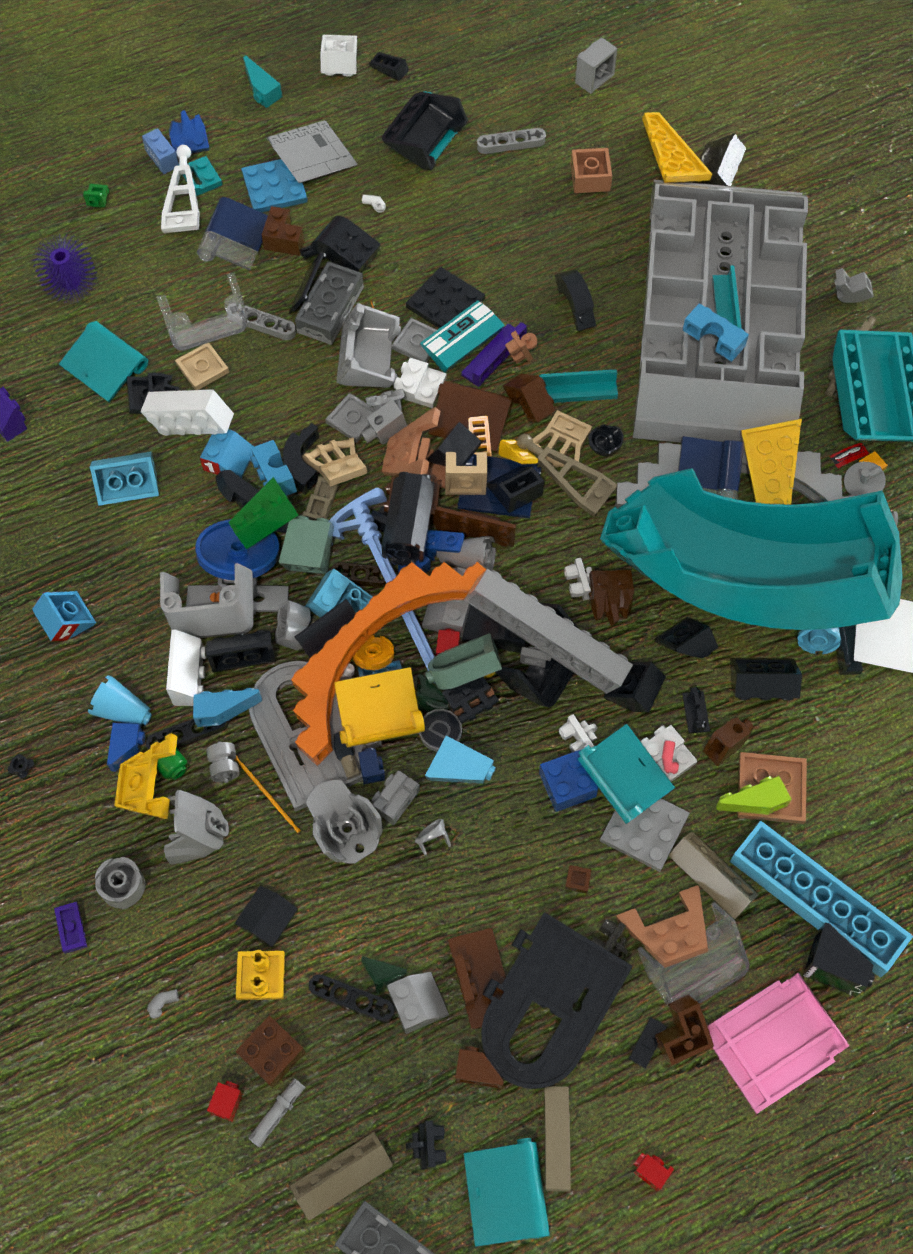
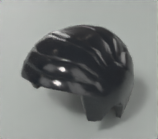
(606, 440)

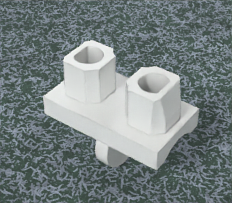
(577, 571)
(581, 734)

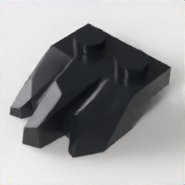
(140, 386)

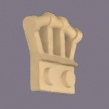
(568, 430)
(338, 470)

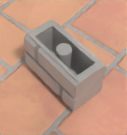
(395, 797)

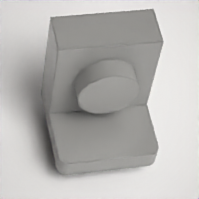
(534, 657)

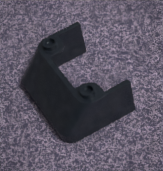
(540, 683)

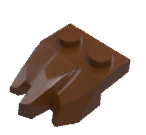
(611, 594)

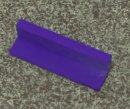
(492, 355)

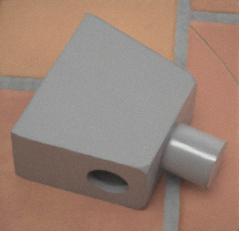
(384, 423)

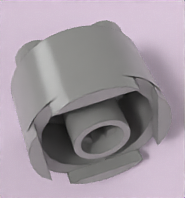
(123, 894)

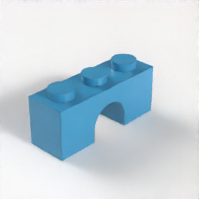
(705, 321)
(270, 465)

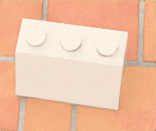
(185, 668)

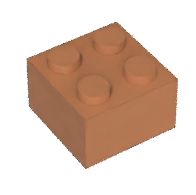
(591, 170)

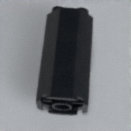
(408, 518)

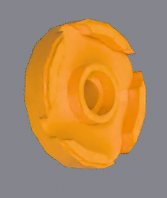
(374, 653)

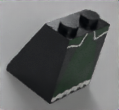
(838, 963)

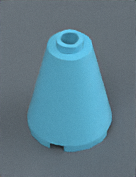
(819, 640)
(119, 704)

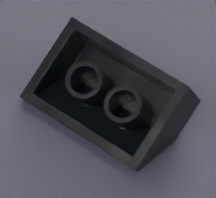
(240, 651)
(765, 678)

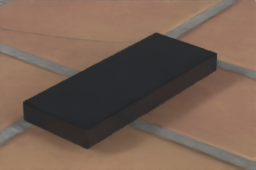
(647, 1043)

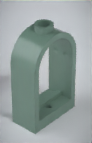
(464, 663)

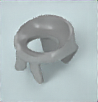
(432, 831)

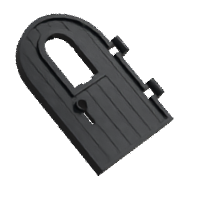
(554, 978)

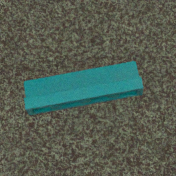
(726, 297)
(581, 385)

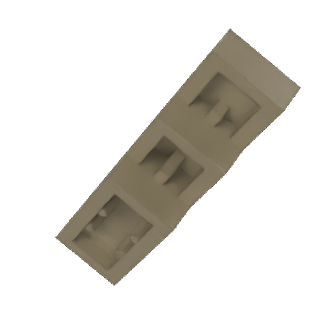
(321, 500)
(557, 1139)

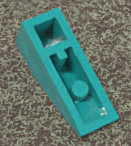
(264, 87)

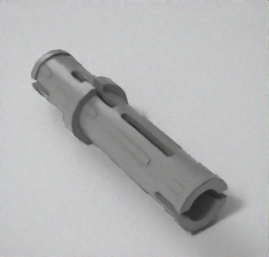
(275, 1114)

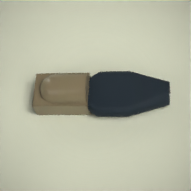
(346, 757)

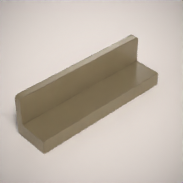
(713, 875)
(341, 1176)

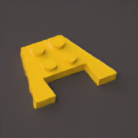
(138, 777)

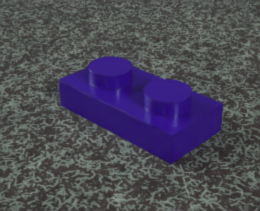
(70, 927)

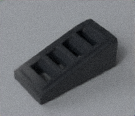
(397, 72)

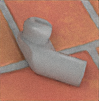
(160, 1000)

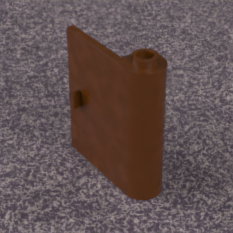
(461, 402)

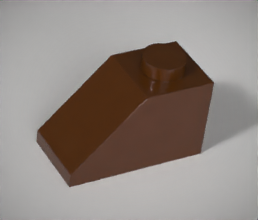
(476, 1069)

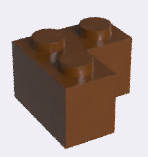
(280, 234)
(531, 395)
(688, 1035)

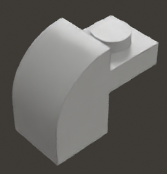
(853, 288)

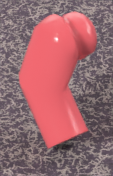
(667, 757)

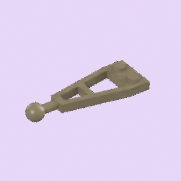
(595, 496)

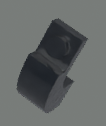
(579, 297)
(294, 448)

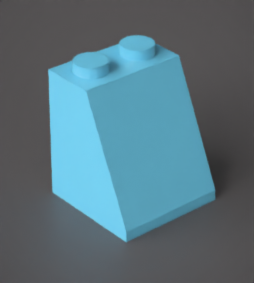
(459, 764)

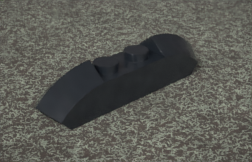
(238, 490)

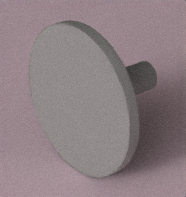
(864, 478)

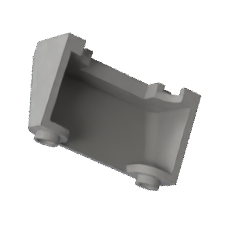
(367, 348)

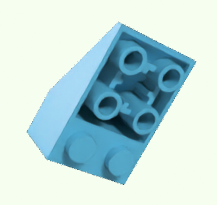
(333, 590)

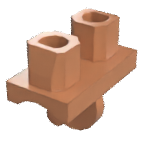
(520, 348)

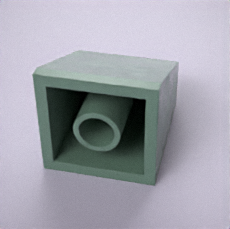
(307, 545)

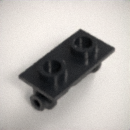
(696, 711)

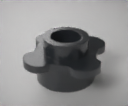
(16, 762)

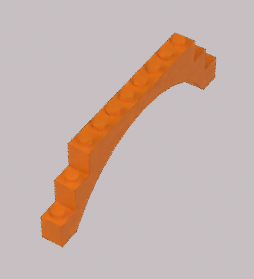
(316, 680)

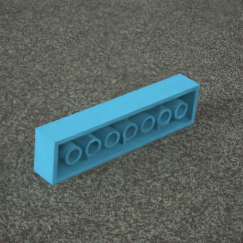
(820, 896)

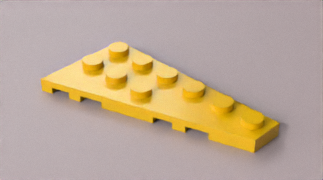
(672, 154)
(772, 460)

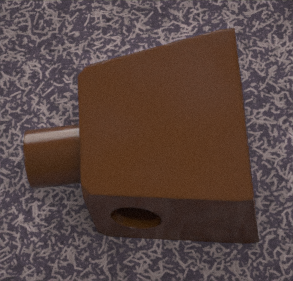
(728, 740)

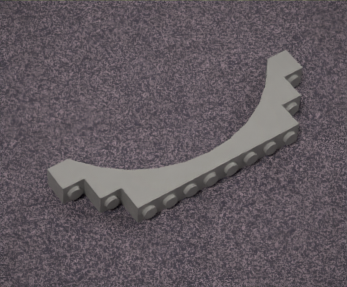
(807, 477)

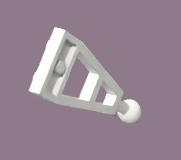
(180, 220)

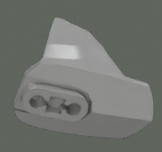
(336, 809)
(195, 828)

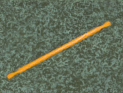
(265, 792)

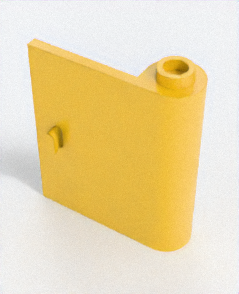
(378, 711)

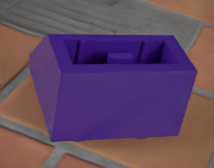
(10, 417)

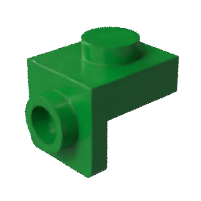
(96, 195)

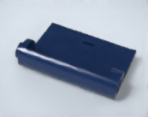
(489, 503)

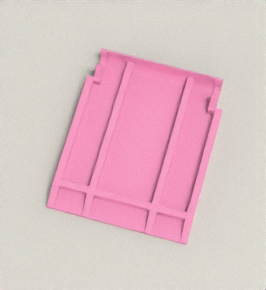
(776, 1041)

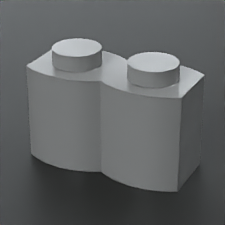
(291, 620)

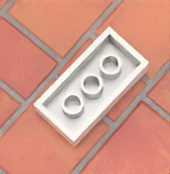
(187, 412)

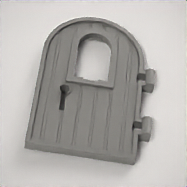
(280, 740)

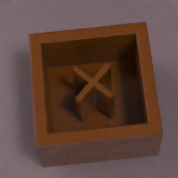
(270, 1051)

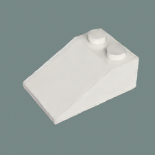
(338, 55)

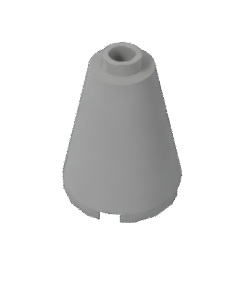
(472, 551)

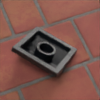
(266, 916)

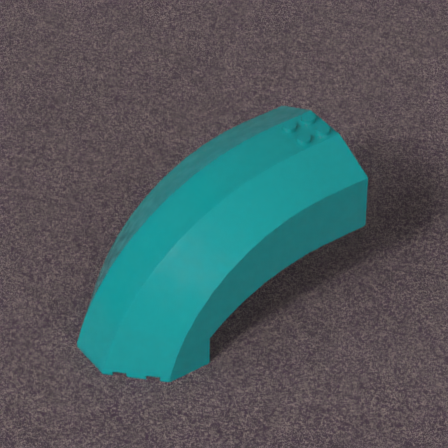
(760, 560)

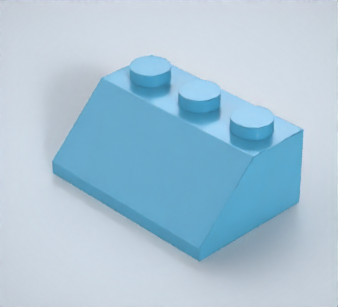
(124, 478)

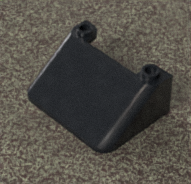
(423, 125)

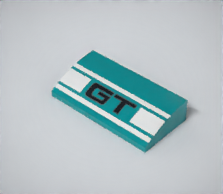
(462, 336)

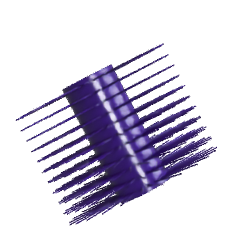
(65, 268)

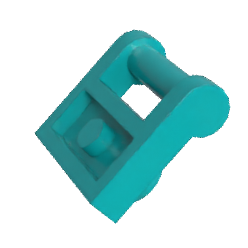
(206, 175)

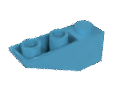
(219, 707)

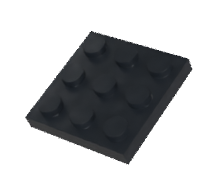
(443, 298)

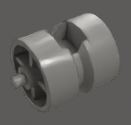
(222, 757)

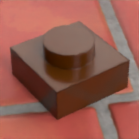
(578, 879)

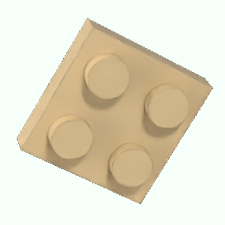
(202, 366)

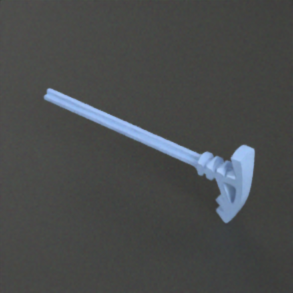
(371, 537)

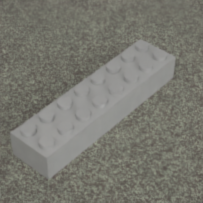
(548, 631)

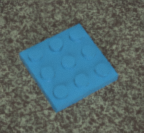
(272, 185)

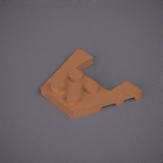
(404, 446)
(675, 937)

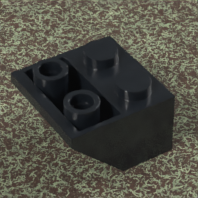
(517, 487)

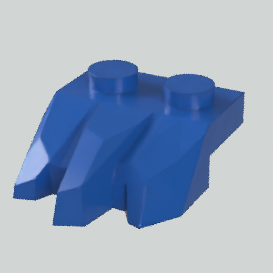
(189, 133)

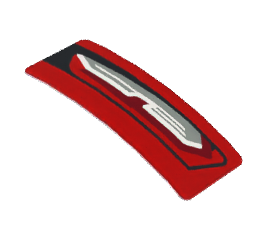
(849, 454)

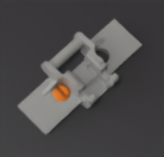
(209, 594)

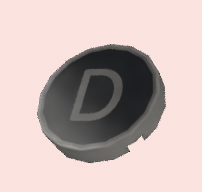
(437, 726)

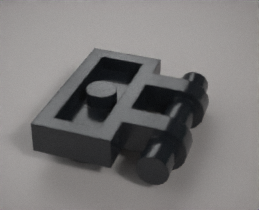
(464, 694)

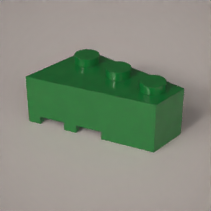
(263, 514)

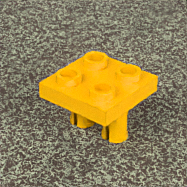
(260, 975)

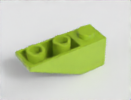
(760, 799)

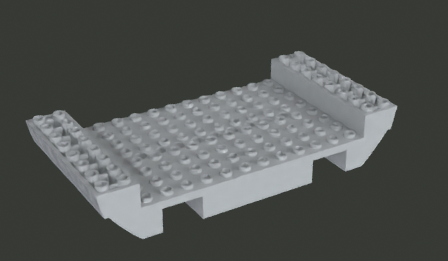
(678, 377)

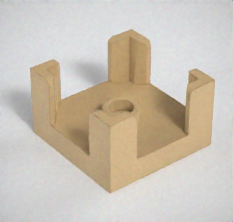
(465, 479)

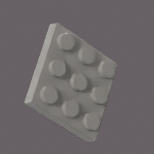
(649, 835)

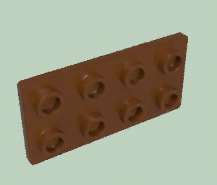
(475, 525)
(475, 963)

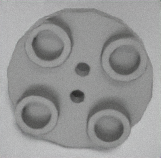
(378, 401)

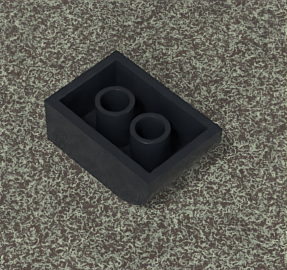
(346, 244)

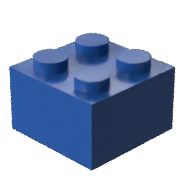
(567, 781)

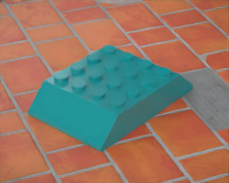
(875, 384)

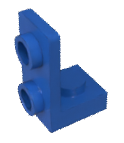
(443, 542)

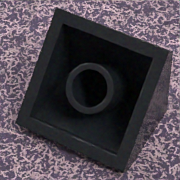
(457, 440)

